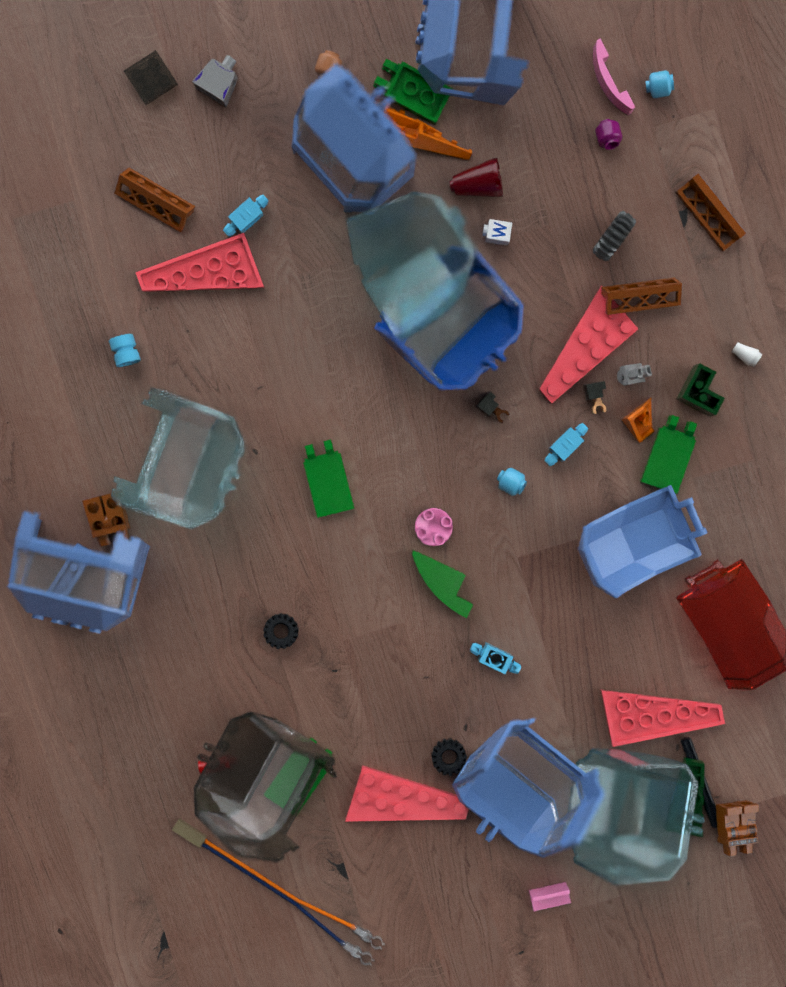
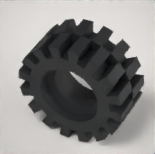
(281, 642)
(457, 764)

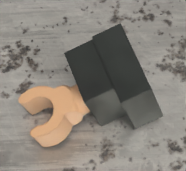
(594, 392)

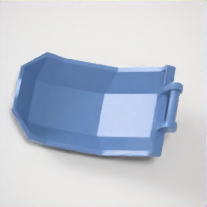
(639, 541)

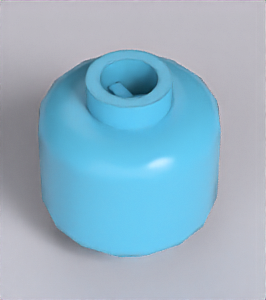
(660, 84)
(511, 481)

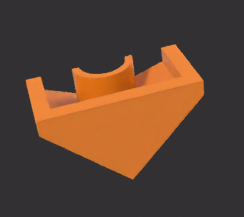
(640, 421)

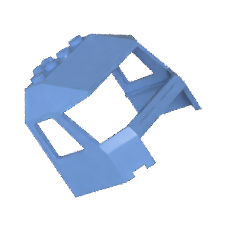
(436, 52)

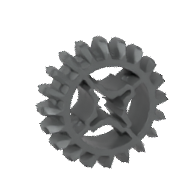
(614, 236)

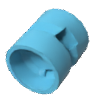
(125, 354)

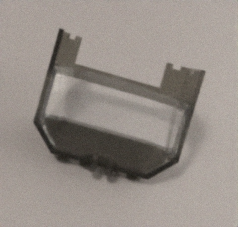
(257, 785)

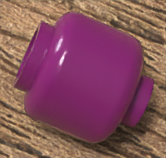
(608, 134)

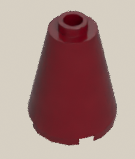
(480, 180)

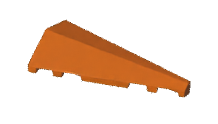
(424, 136)

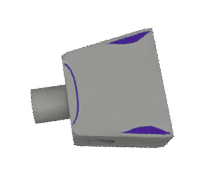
(217, 80)

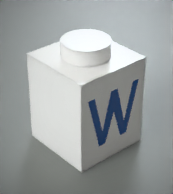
(497, 232)

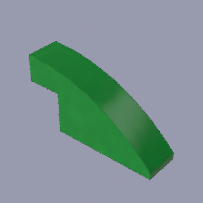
(443, 582)

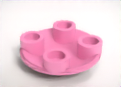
(433, 527)

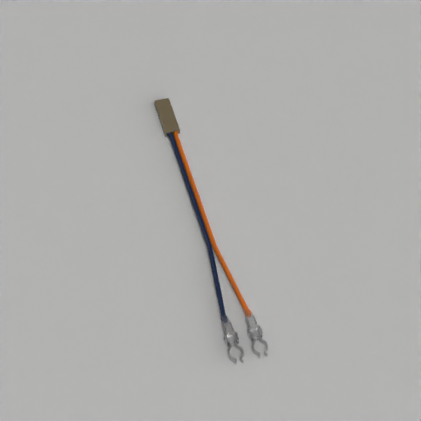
(197, 838)

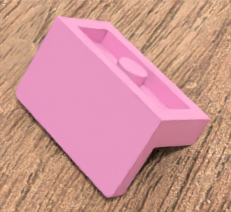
(550, 896)

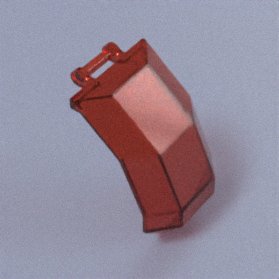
(736, 625)

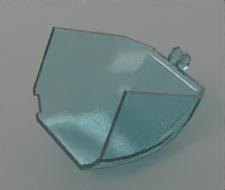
(412, 259)
(642, 820)

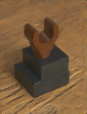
(488, 405)

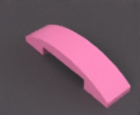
(620, 100)

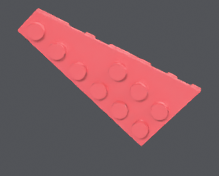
(213, 267)
(588, 345)
(647, 717)
(394, 798)

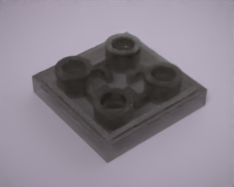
(150, 77)

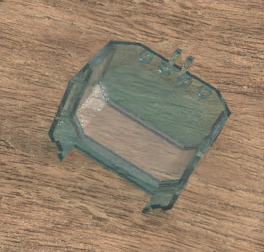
(186, 463)

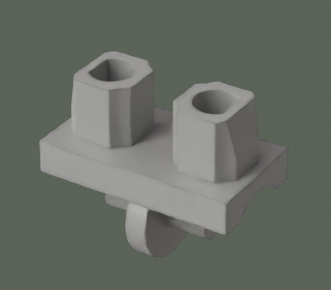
(633, 374)

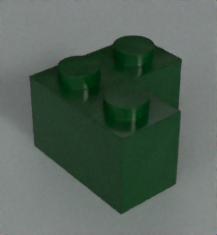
(696, 391)

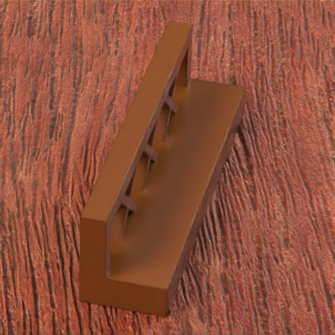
(154, 195)
(717, 211)
(640, 289)

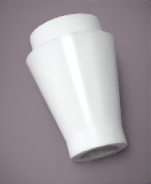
(747, 354)

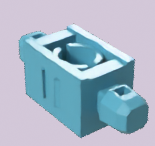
(245, 215)
(566, 444)
(507, 663)

